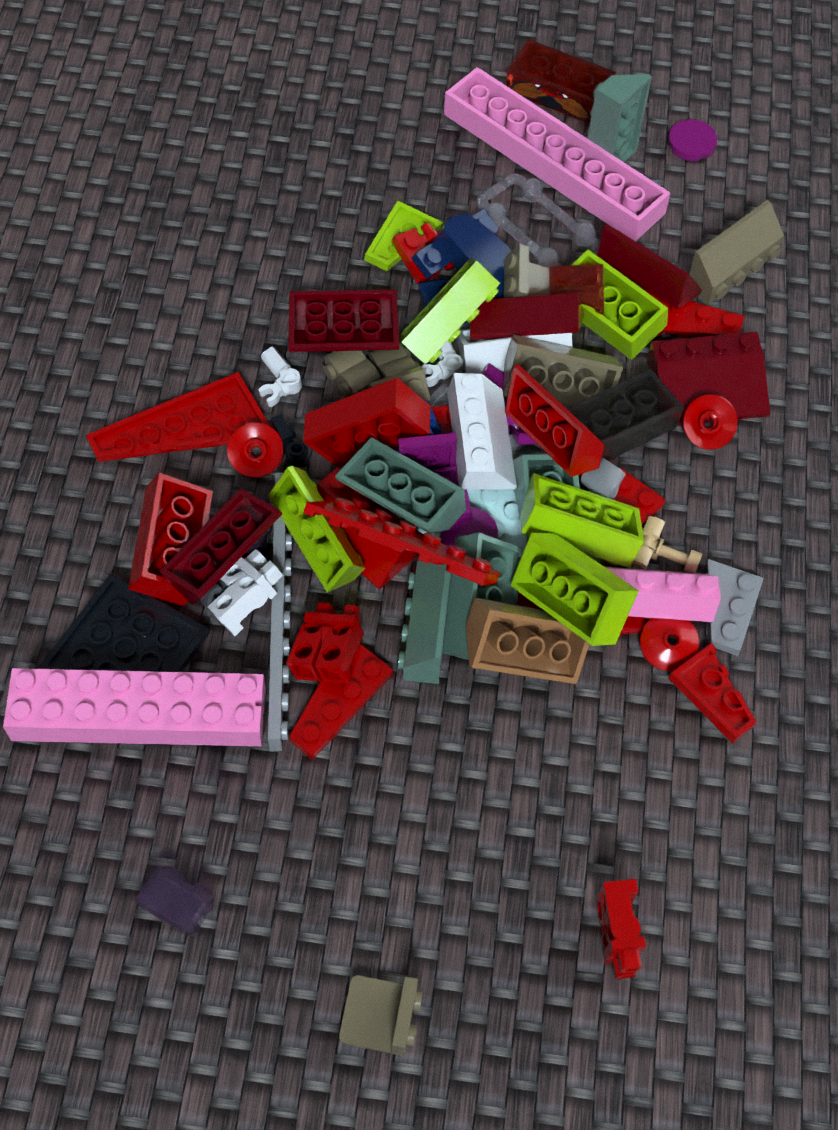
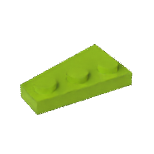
(401, 219)

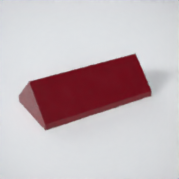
(647, 268)
(528, 316)
(219, 545)

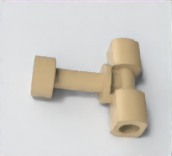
(654, 547)

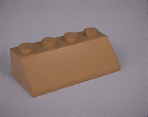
(523, 642)

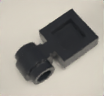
(295, 451)

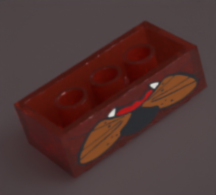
(556, 79)

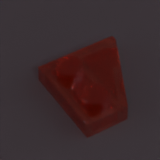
(581, 279)

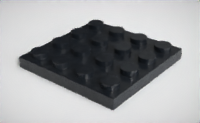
(127, 634)

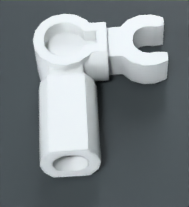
(447, 366)
(287, 380)

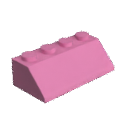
(672, 594)

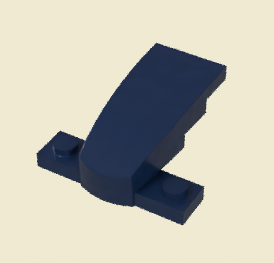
(463, 239)

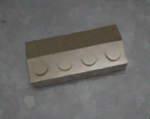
(737, 252)
(562, 370)

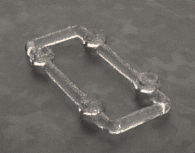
(532, 192)

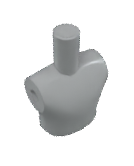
(604, 480)

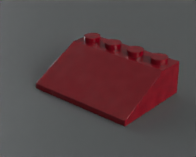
(343, 320)
(716, 366)

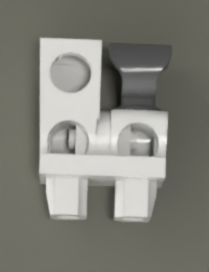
(242, 590)

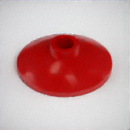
(722, 418)
(255, 436)
(657, 649)

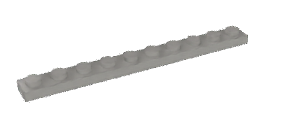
(279, 644)

